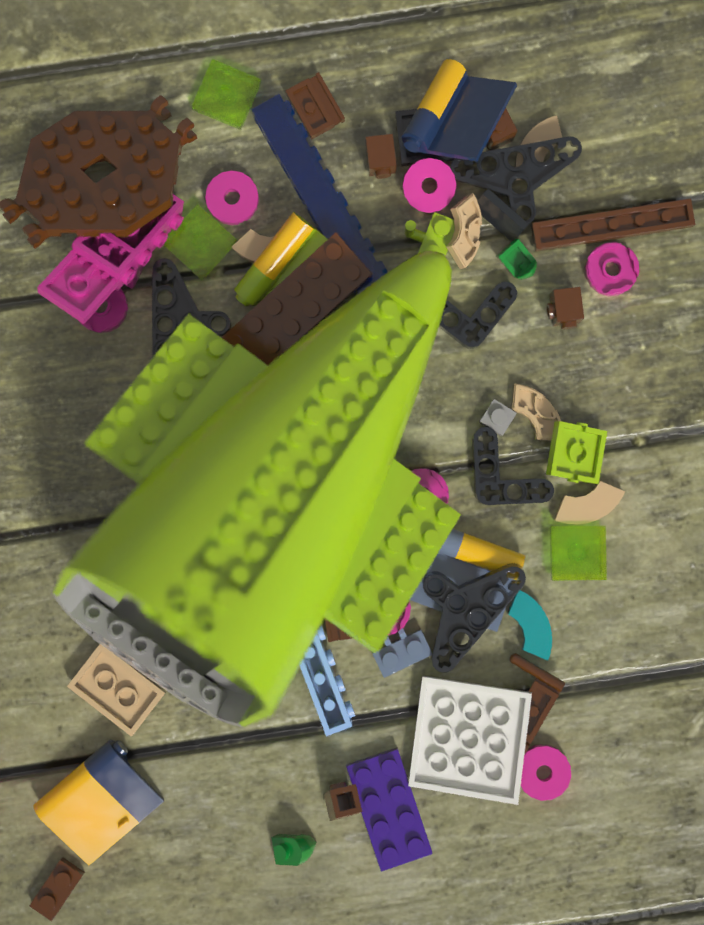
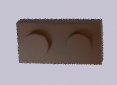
(57, 889)

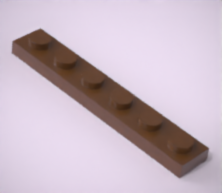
(613, 224)

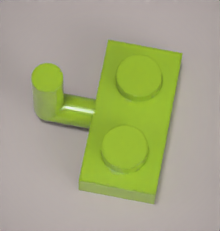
(437, 235)

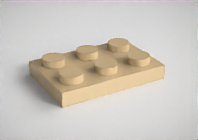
(116, 689)

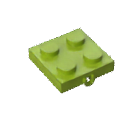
(576, 452)

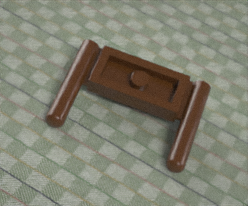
(544, 694)

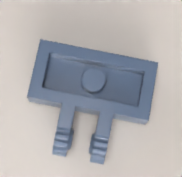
(402, 652)

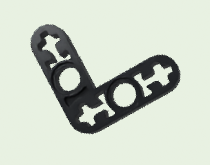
(465, 323)
(493, 478)

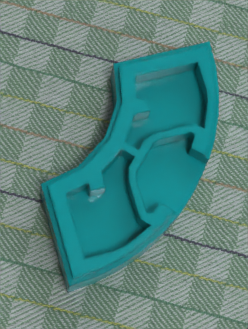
(534, 625)

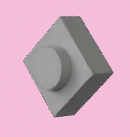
(497, 417)

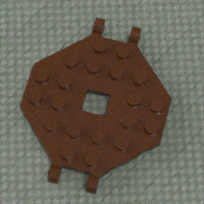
(68, 201)

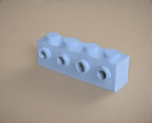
(326, 687)

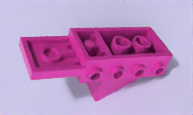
(105, 264)

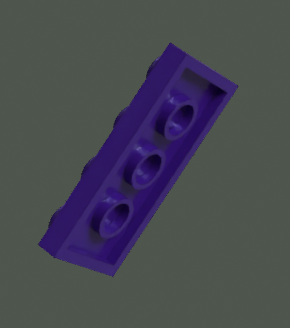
(389, 809)

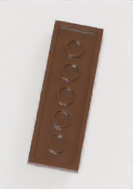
(300, 301)

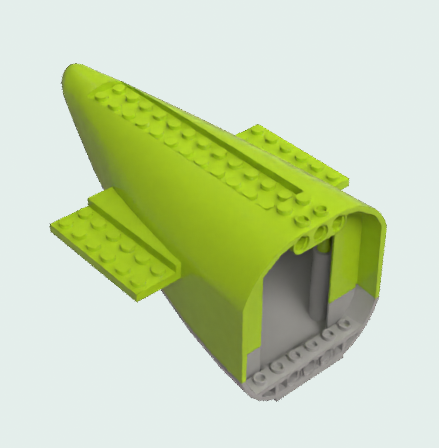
(265, 500)

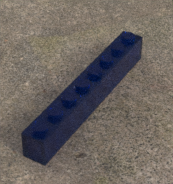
(312, 182)

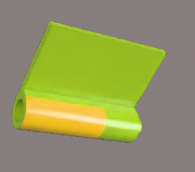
(283, 254)

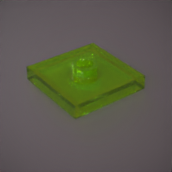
(226, 94)
(200, 242)
(578, 553)

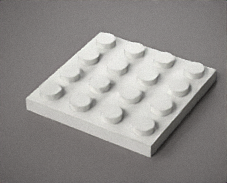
(470, 739)

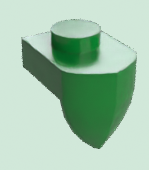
(518, 260)
(292, 849)

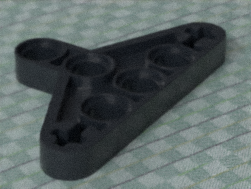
(531, 170)
(180, 306)
(476, 599)

